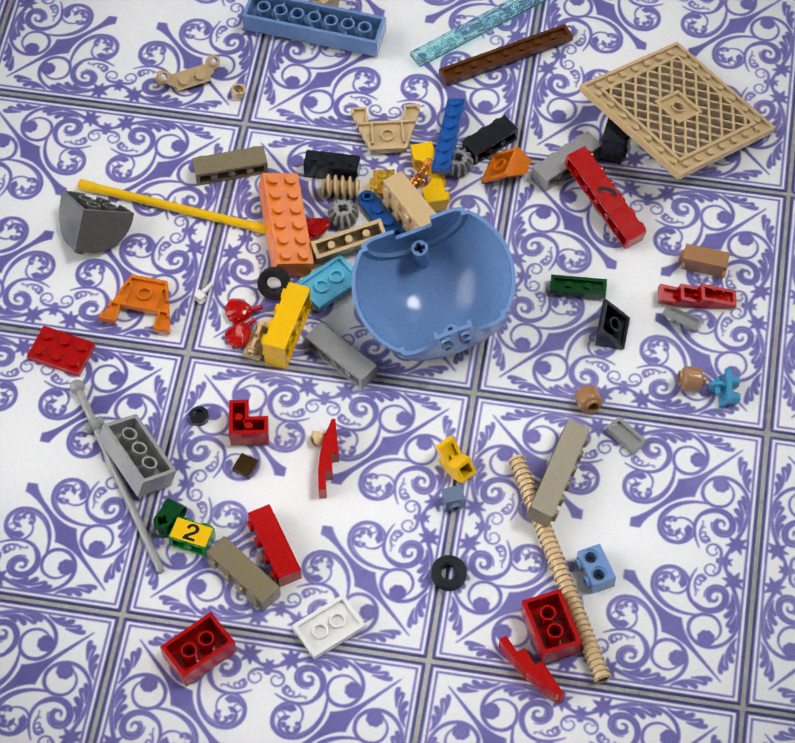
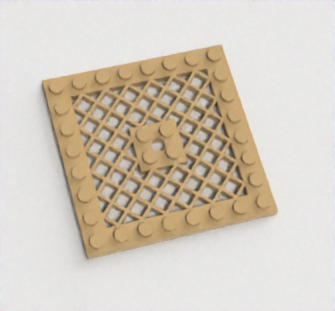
(666, 105)

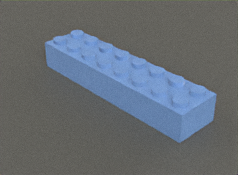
(316, 24)

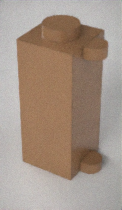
(704, 260)

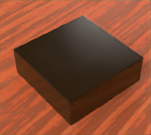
(245, 465)

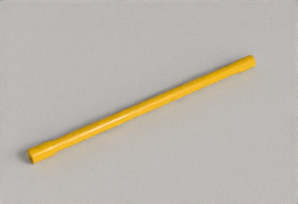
(93, 187)

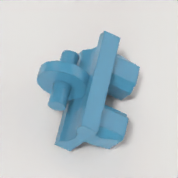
(724, 386)

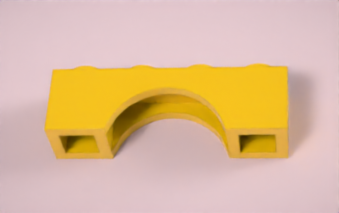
(434, 192)

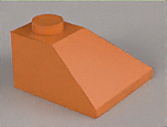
(506, 165)

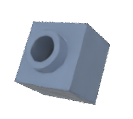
(453, 498)

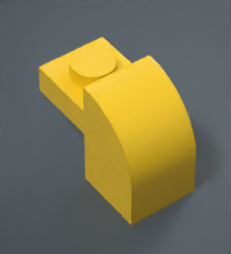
(453, 461)

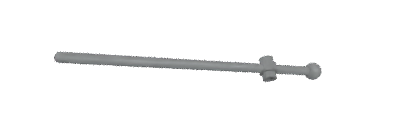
(95, 425)

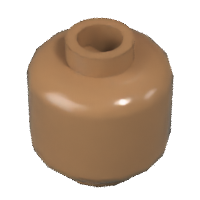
(691, 378)
(588, 399)

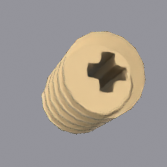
(340, 187)

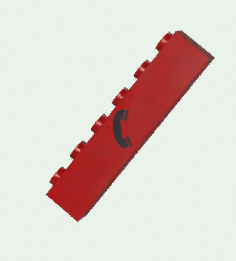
(605, 197)

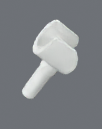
(201, 296)

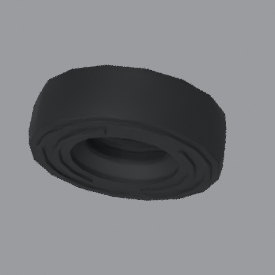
(270, 272)
(448, 584)

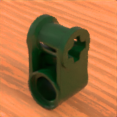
(167, 515)

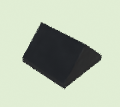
(612, 327)

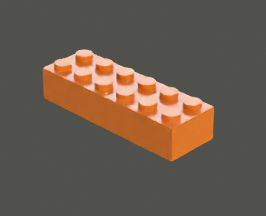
(285, 223)

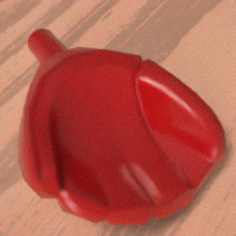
(317, 227)
(239, 310)
(239, 334)

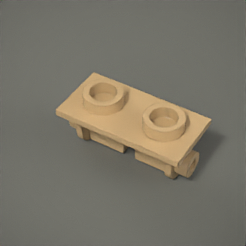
(254, 348)

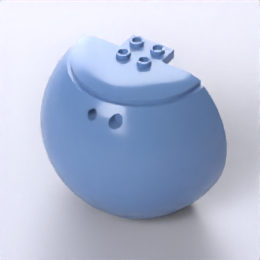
(435, 285)

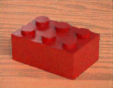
(551, 626)
(198, 649)

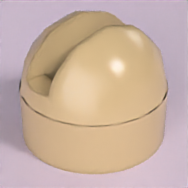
(240, 91)
(317, 438)

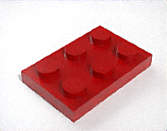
(61, 351)

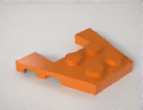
(141, 295)

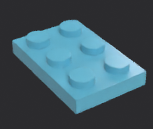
(329, 282)

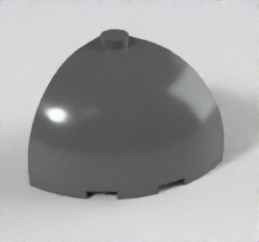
(92, 223)

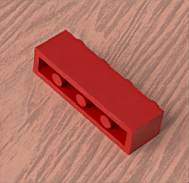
(274, 546)

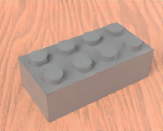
(137, 455)

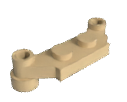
(189, 77)

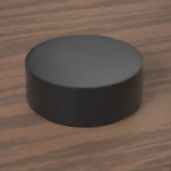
(199, 416)

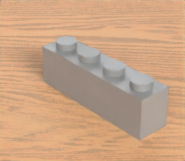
(552, 169)
(341, 355)

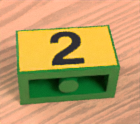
(192, 536)

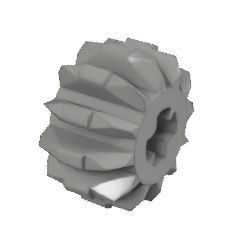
(461, 163)
(343, 213)

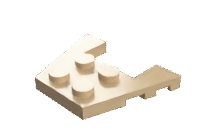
(386, 136)

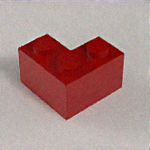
(246, 428)

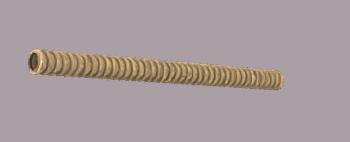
(561, 574)

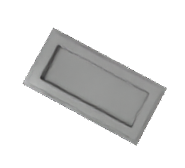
(626, 435)

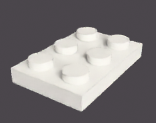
(328, 626)

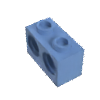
(598, 568)

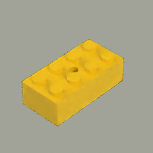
(286, 325)

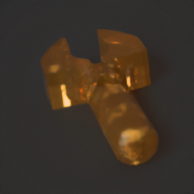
(417, 180)

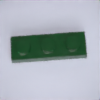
(578, 286)

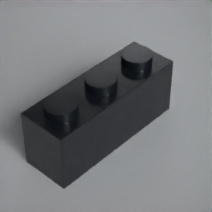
(490, 139)
(320, 163)

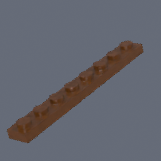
(505, 54)

